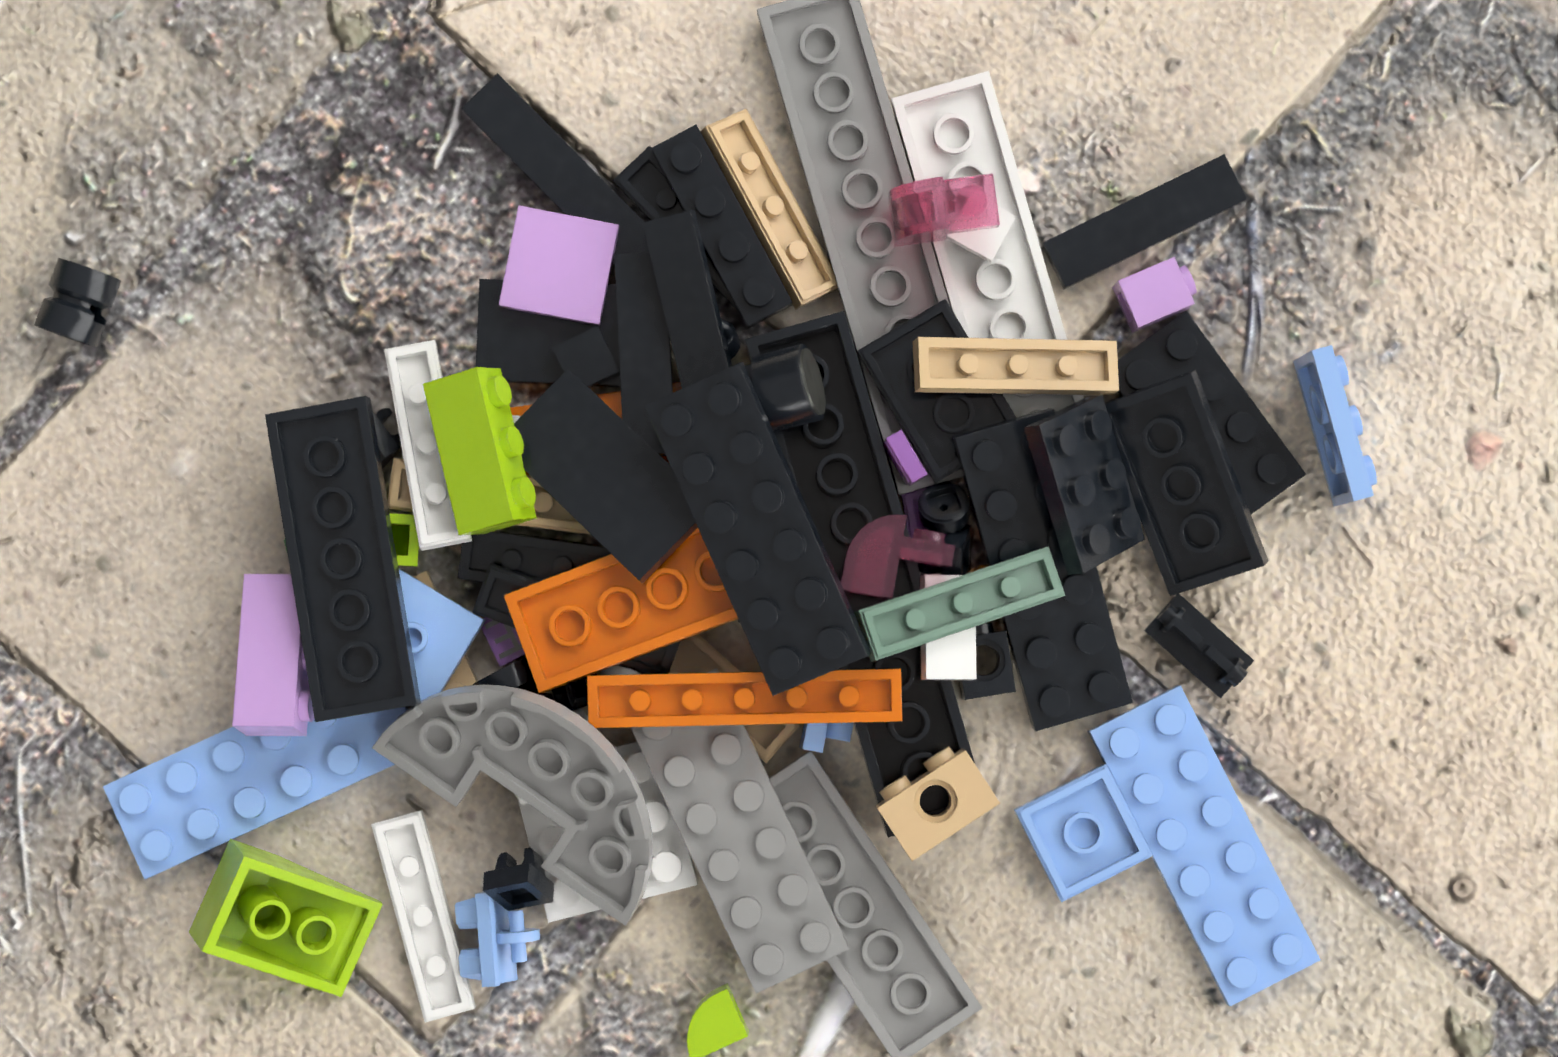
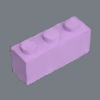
(271, 666)

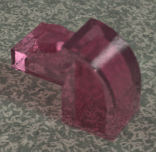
(938, 207)
(876, 550)

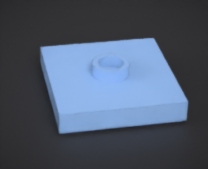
(438, 633)
(1083, 832)

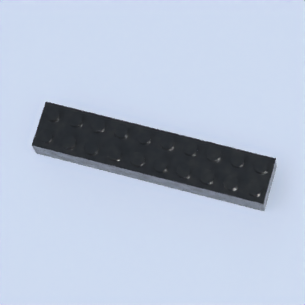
(845, 487)

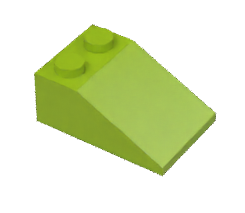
(283, 919)

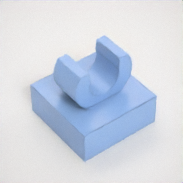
(814, 734)

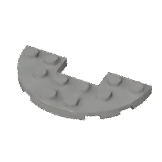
(550, 763)

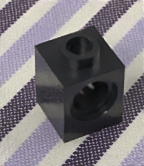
(1001, 678)

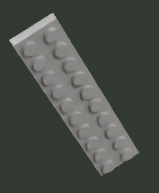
(850, 165)

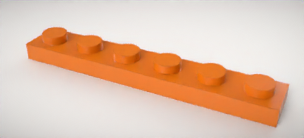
(742, 699)

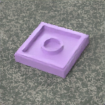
(559, 265)

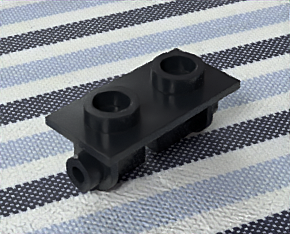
(1199, 645)

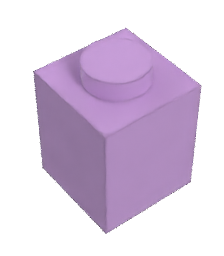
(1155, 294)

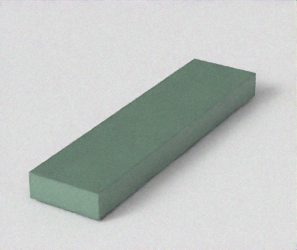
(960, 603)

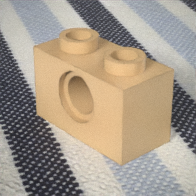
(968, 800)

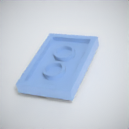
(1335, 425)

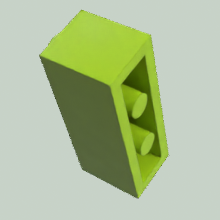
(480, 450)

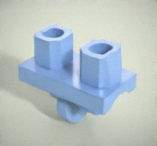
(500, 940)

